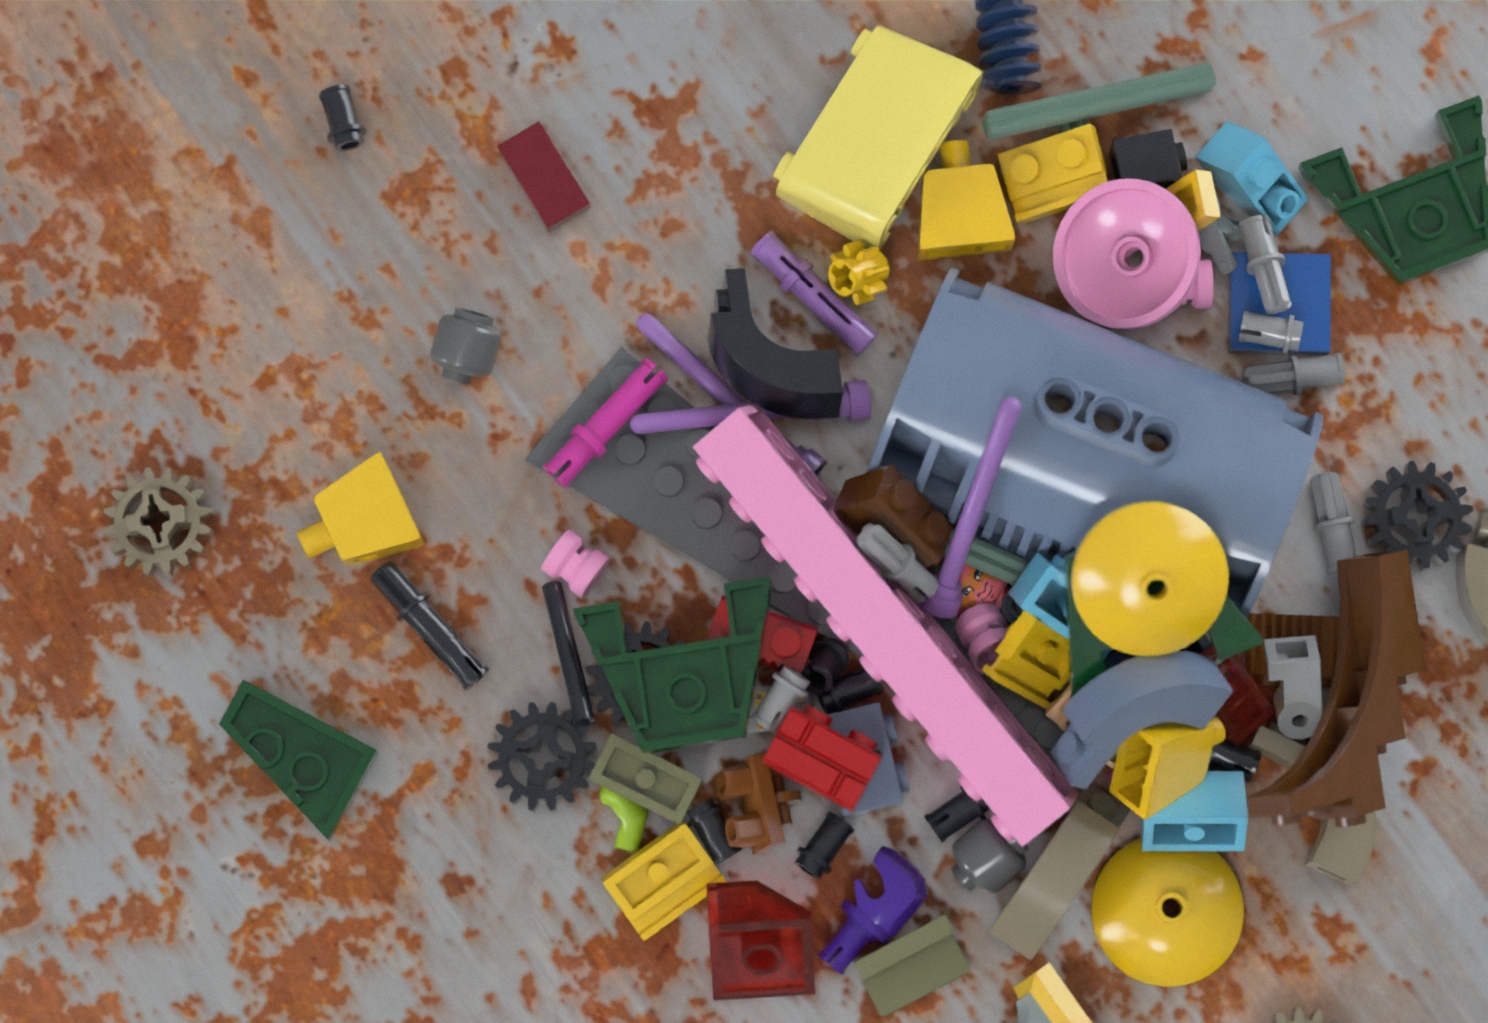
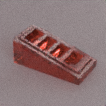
(1254, 708)

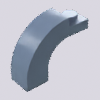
(1132, 697)

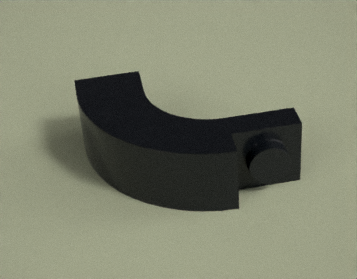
(766, 373)

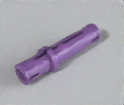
(813, 292)

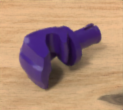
(879, 917)

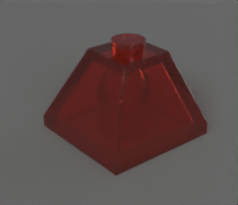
(758, 942)

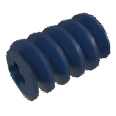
(1006, 47)

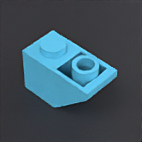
(1252, 175)

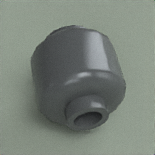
(465, 345)
(987, 858)

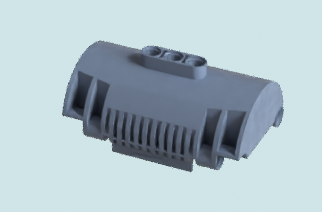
(1229, 446)

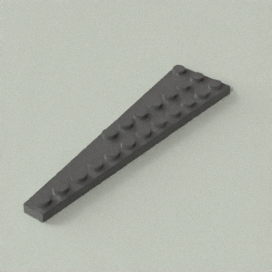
(663, 492)

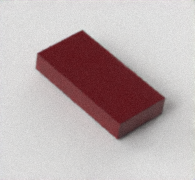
(544, 176)

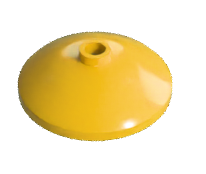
(1129, 552)
(1147, 942)

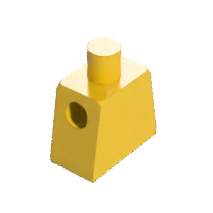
(962, 208)
(362, 517)
(1163, 764)

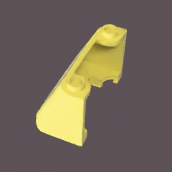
(877, 134)

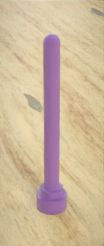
(706, 376)
(854, 406)
(948, 596)

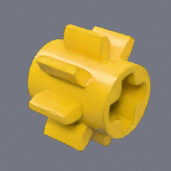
(858, 272)

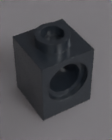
(1149, 158)

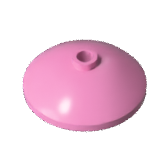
(1096, 249)

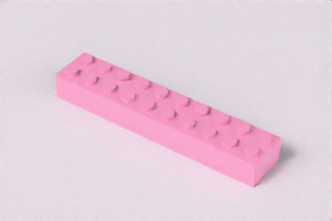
(889, 628)

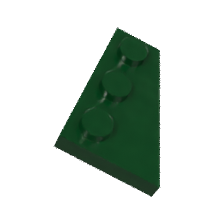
(300, 754)

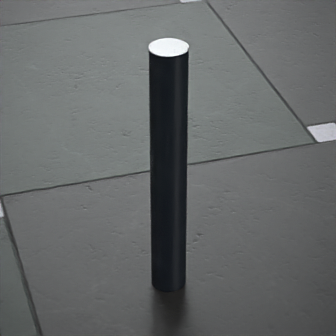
(568, 653)

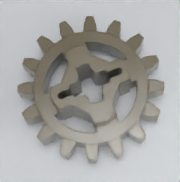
(136, 524)

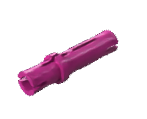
(590, 439)

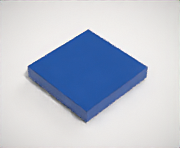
(1310, 296)

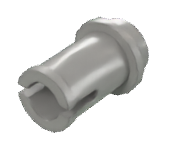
(1271, 331)
(780, 698)

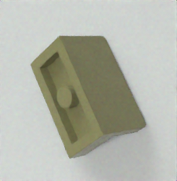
(645, 779)
(912, 966)

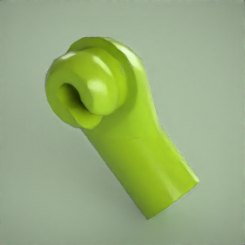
(631, 817)

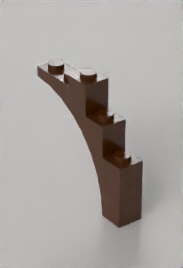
(1363, 712)

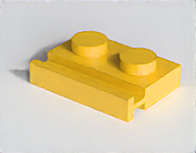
(1052, 172)
(1031, 660)
(662, 880)

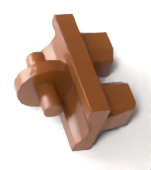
(762, 801)

